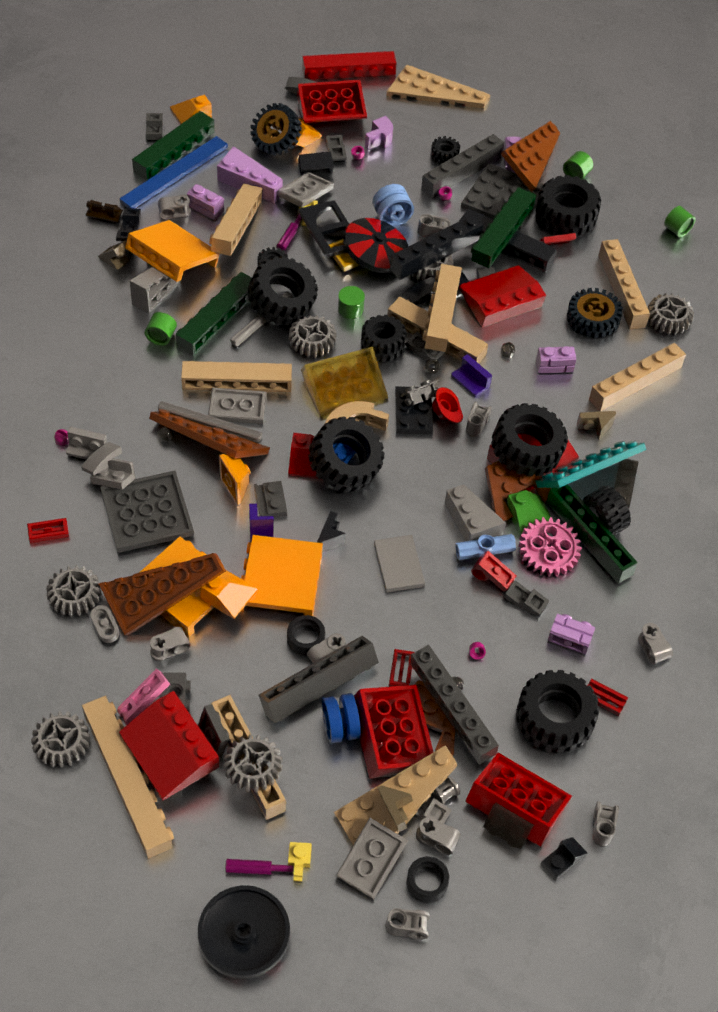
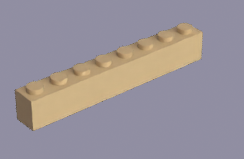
(127, 778)

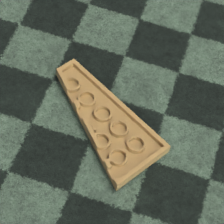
(434, 88)
(416, 780)

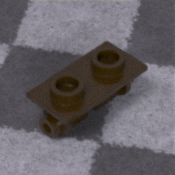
(106, 212)

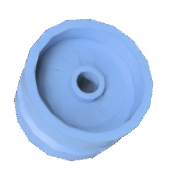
(393, 205)

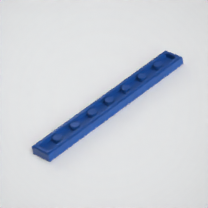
(173, 173)

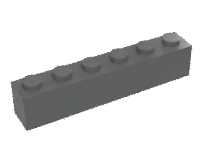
(462, 165)
(318, 679)

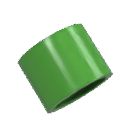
(578, 165)
(679, 221)
(351, 302)
(160, 328)

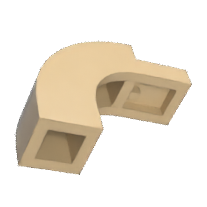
(362, 411)

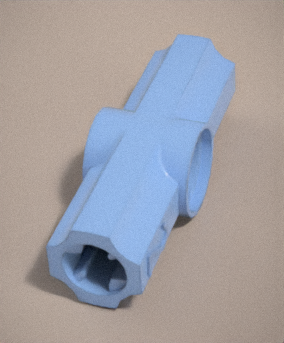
(476, 548)

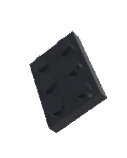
(412, 419)

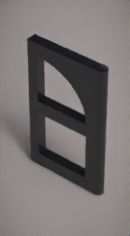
(310, 215)

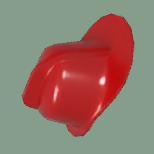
(447, 405)

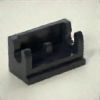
(315, 161)

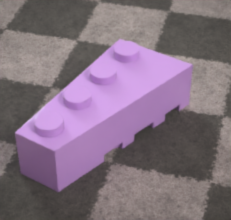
(239, 169)

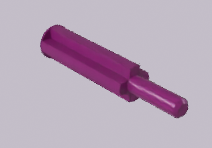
(289, 234)
(255, 866)

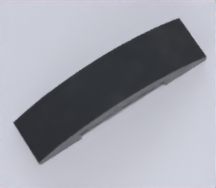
(130, 223)
(418, 293)

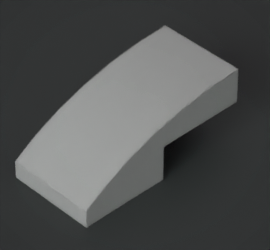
(99, 459)
(433, 809)

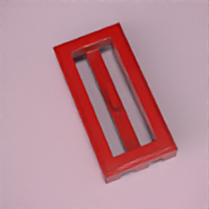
(559, 239)
(48, 532)
(404, 653)
(608, 694)

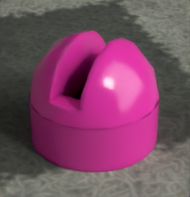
(357, 149)
(443, 196)
(60, 438)
(480, 654)

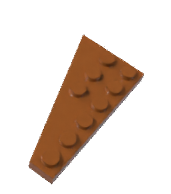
(532, 153)
(212, 437)
(151, 592)

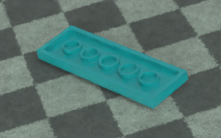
(592, 464)

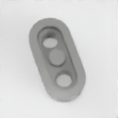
(106, 625)

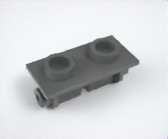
(413, 394)

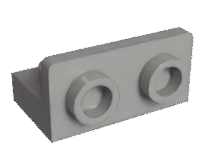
(84, 442)
(116, 476)

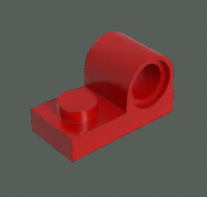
(492, 568)

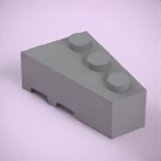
(150, 289)
(472, 514)

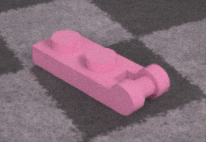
(143, 696)

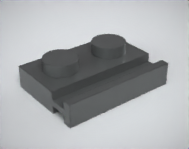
(270, 499)

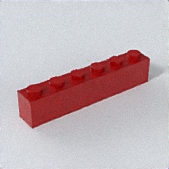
(349, 65)

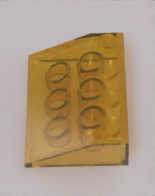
(344, 380)

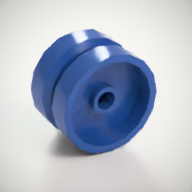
(341, 718)

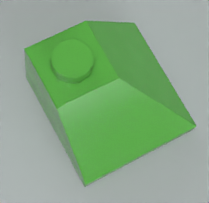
(525, 509)

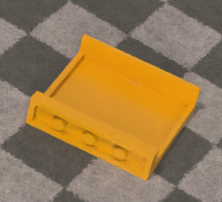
(170, 249)
(283, 573)
(192, 608)

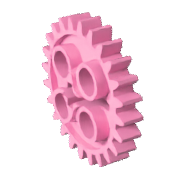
(550, 547)

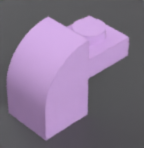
(381, 133)

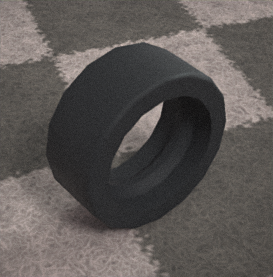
(300, 622)
(431, 863)

